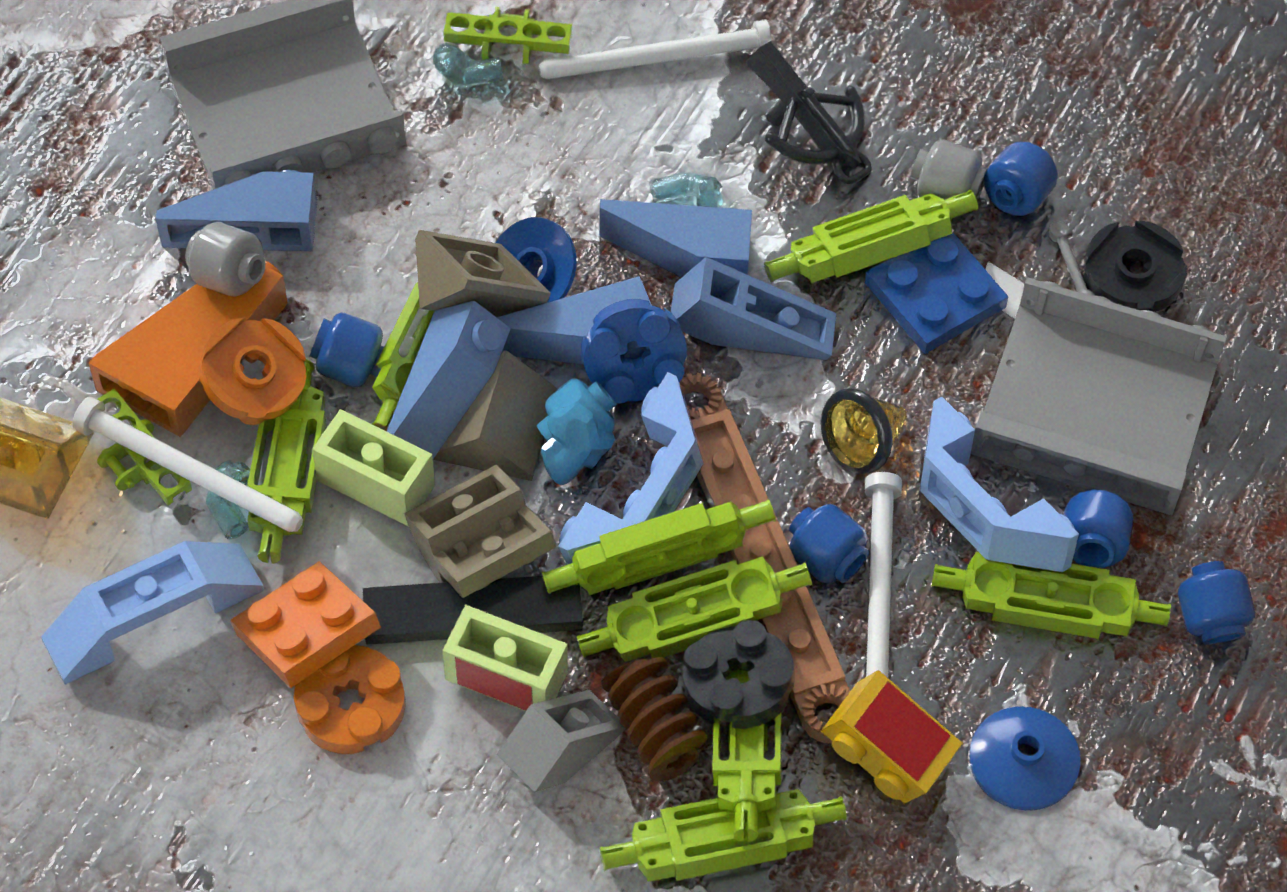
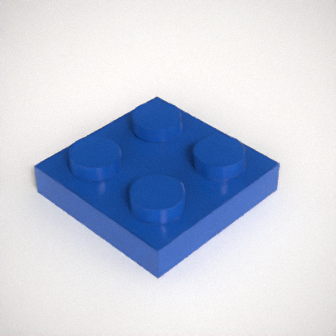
(936, 291)

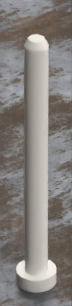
(657, 52)
(91, 418)
(882, 489)

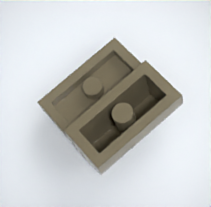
(478, 531)

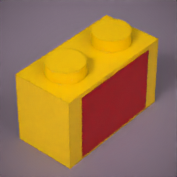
(891, 738)

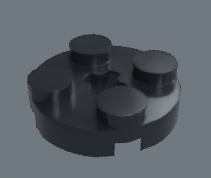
(1147, 243)
(732, 649)

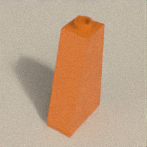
(161, 357)

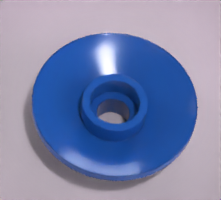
(545, 243)
(1020, 779)

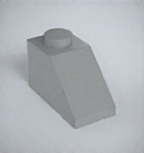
(558, 739)

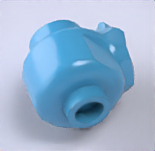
(576, 429)

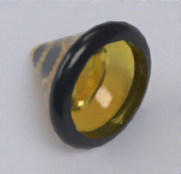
(860, 429)

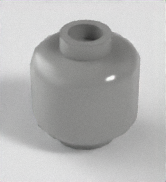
(948, 170)
(225, 259)

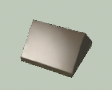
(468, 270)
(502, 422)

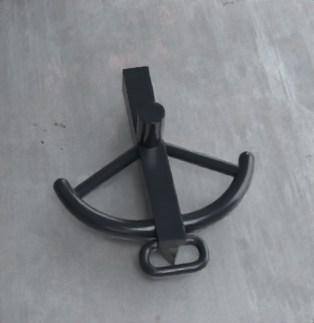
(806, 106)

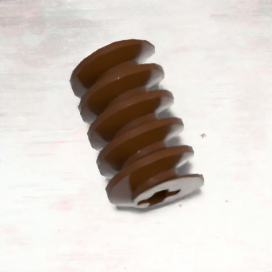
(653, 717)

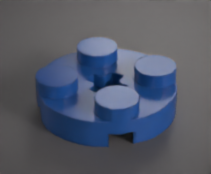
(608, 339)

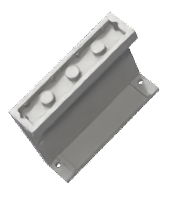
(281, 91)
(1099, 395)

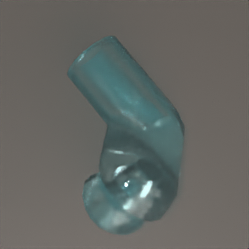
(463, 70)
(687, 184)
(226, 513)

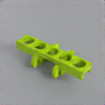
(525, 27)
(148, 472)

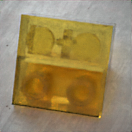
(36, 457)

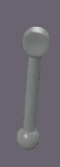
(1059, 233)

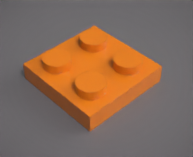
(305, 624)

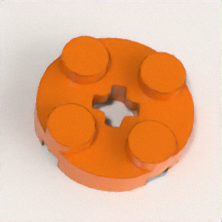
(252, 398)
(362, 724)

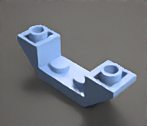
(671, 472)
(1029, 538)
(142, 594)

